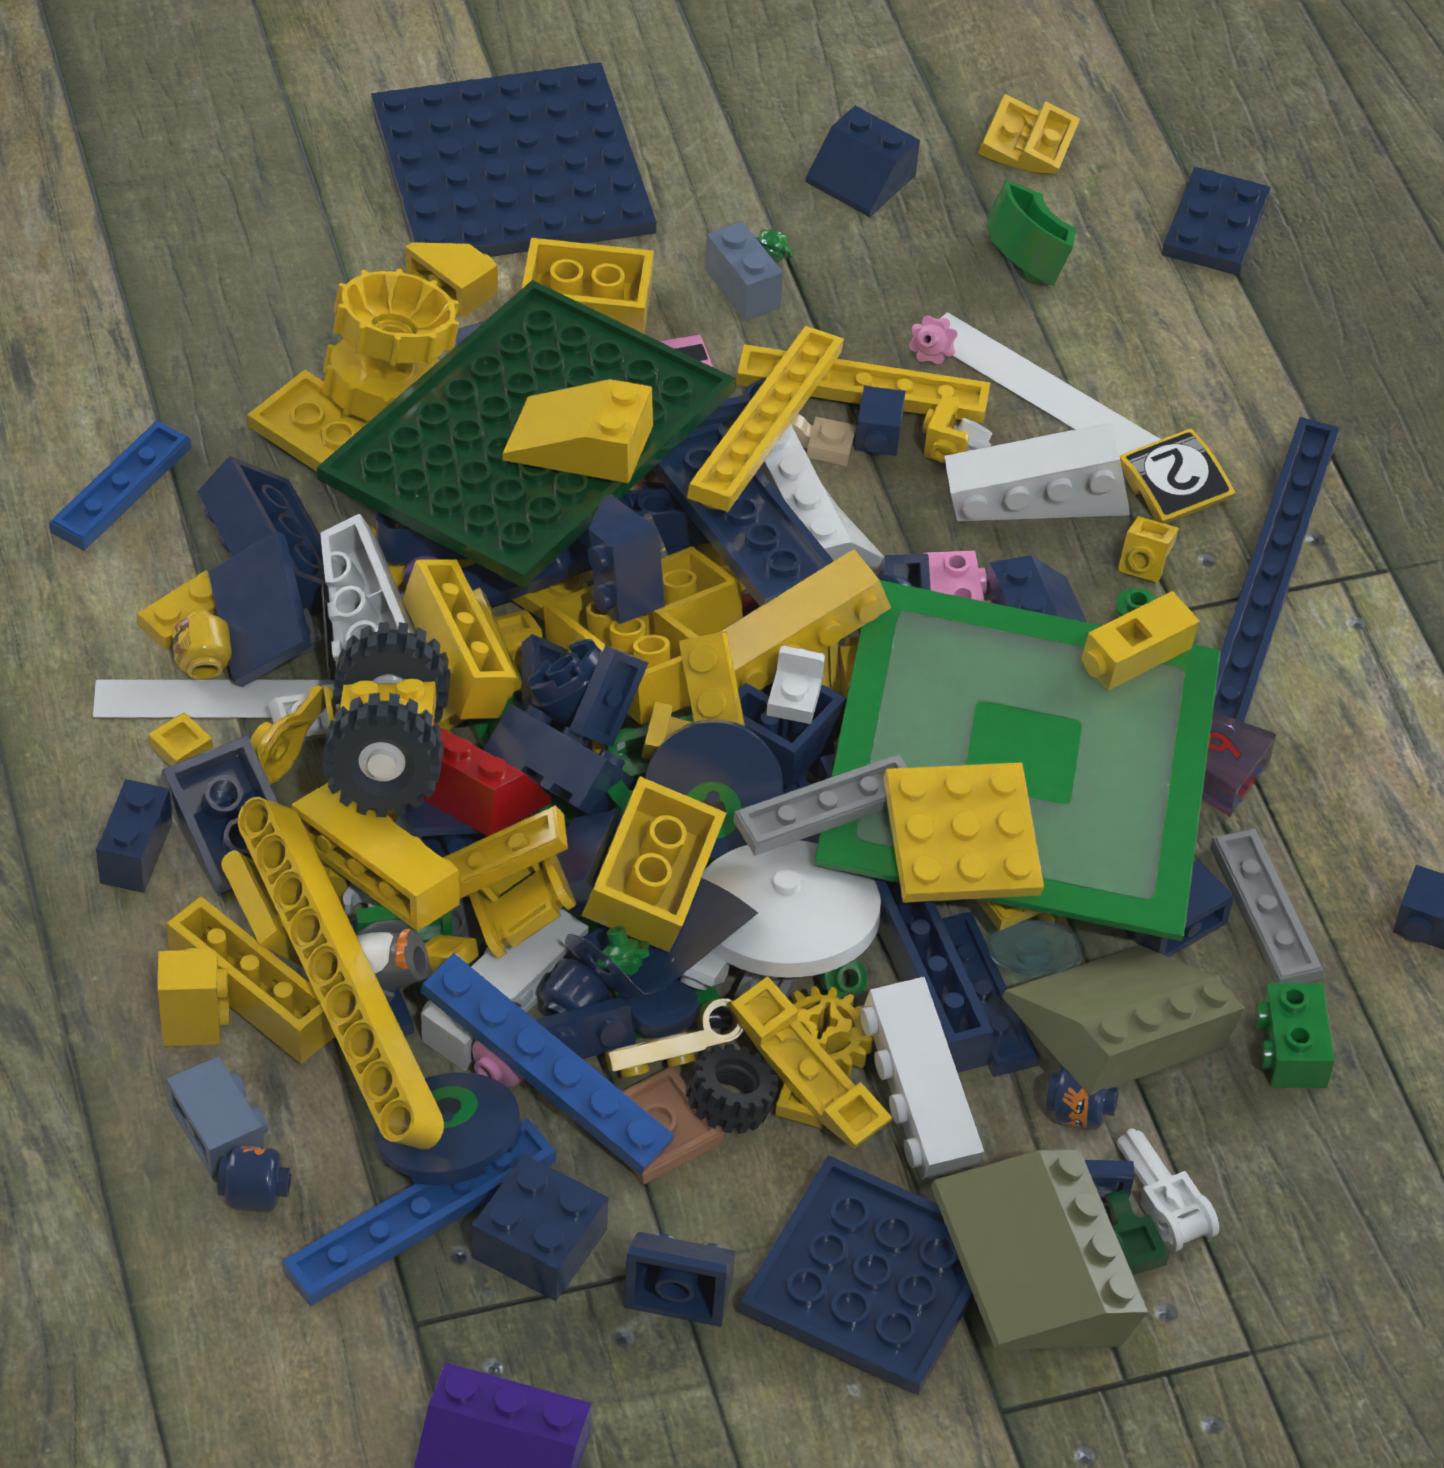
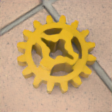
(844, 1033)

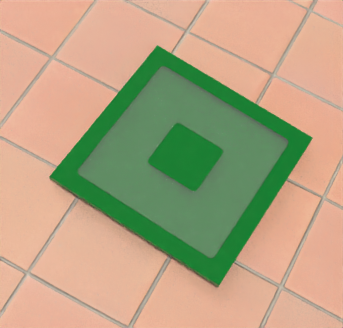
(1104, 770)

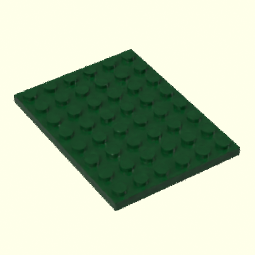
(441, 442)

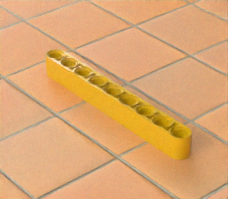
(341, 975)

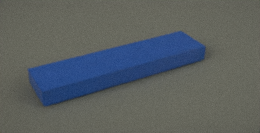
(120, 485)

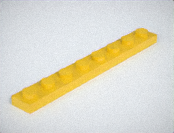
(765, 419)

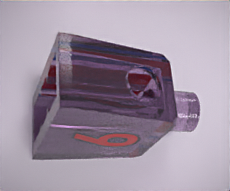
(1234, 761)

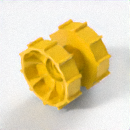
(391, 336)

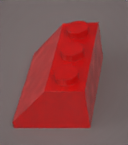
(483, 788)

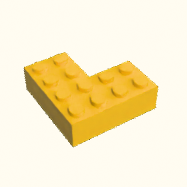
(697, 603)

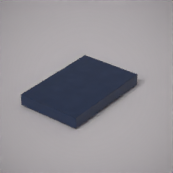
(262, 608)

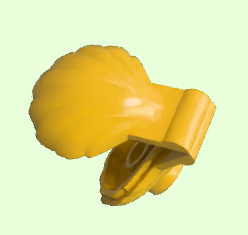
(281, 742)

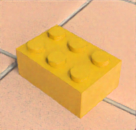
(598, 276)
(654, 864)

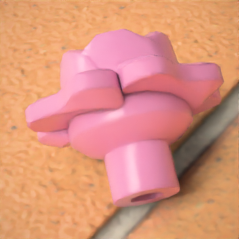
(933, 340)

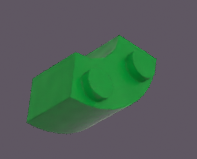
(1030, 233)

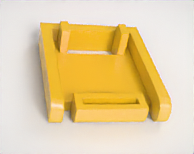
(258, 905)
(524, 908)

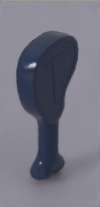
(665, 1011)

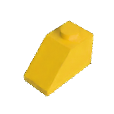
(458, 269)

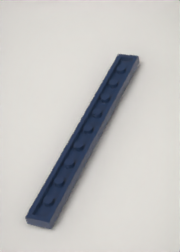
(1273, 567)

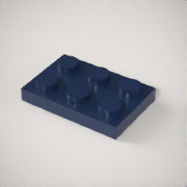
(1216, 221)

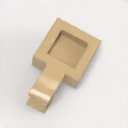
(825, 439)

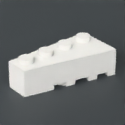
(1041, 478)

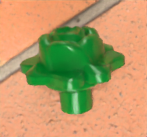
(775, 244)
(624, 951)

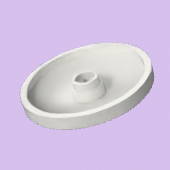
(806, 914)

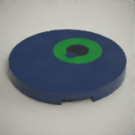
(720, 767)
(478, 1129)

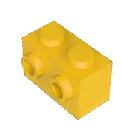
(192, 997)

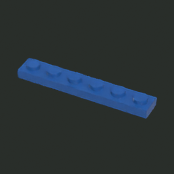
(547, 1064)
(402, 1223)

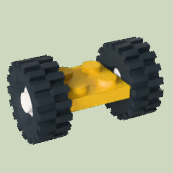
(384, 734)

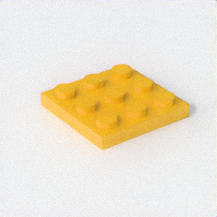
(963, 832)

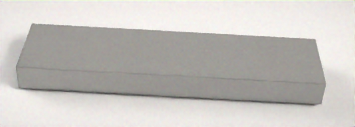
(816, 807)
(1266, 908)

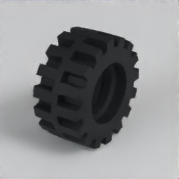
(727, 1107)

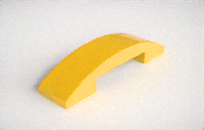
(806, 1067)

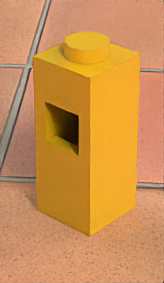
(1139, 640)

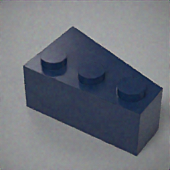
(557, 759)

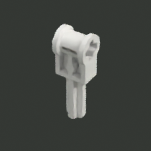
(1171, 1200)

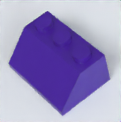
(500, 1424)

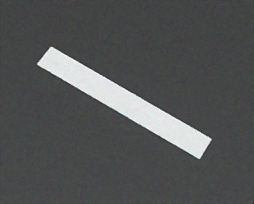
(1041, 387)
(193, 697)

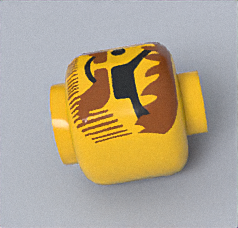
(202, 645)

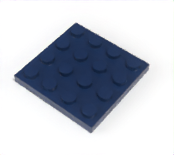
(864, 1276)

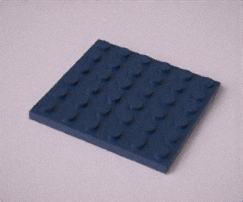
(513, 161)

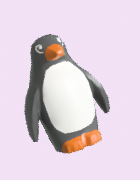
(395, 955)

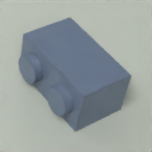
(743, 270)
(214, 1111)

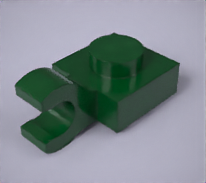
(1136, 1236)

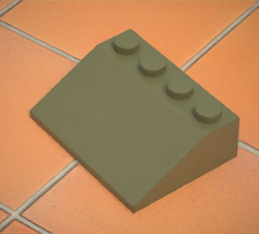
(1126, 1015)
(1040, 1253)

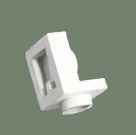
(796, 684)

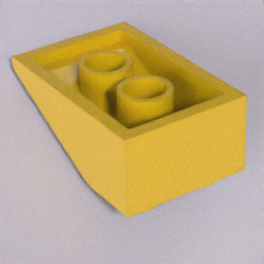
(584, 429)

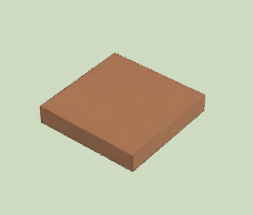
(666, 1101)

